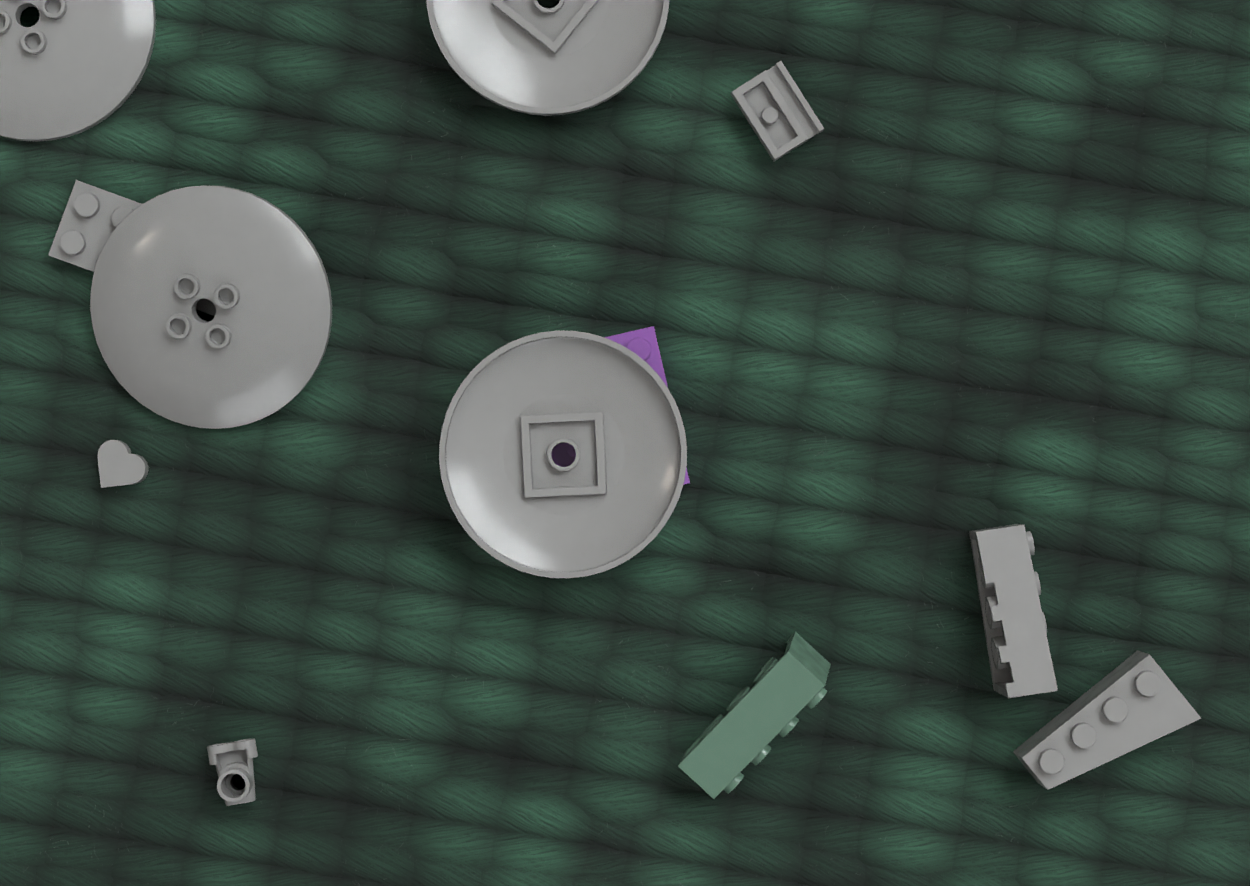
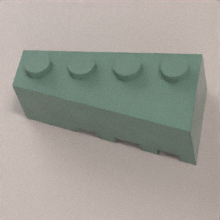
(757, 717)

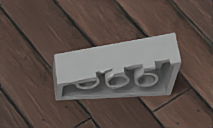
(1012, 611)
(1109, 720)

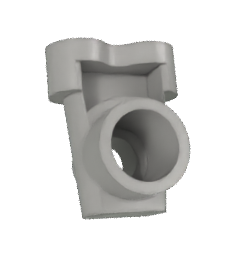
(234, 759)

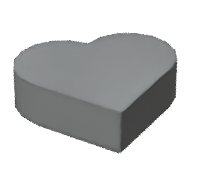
(119, 465)

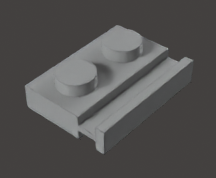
(777, 111)

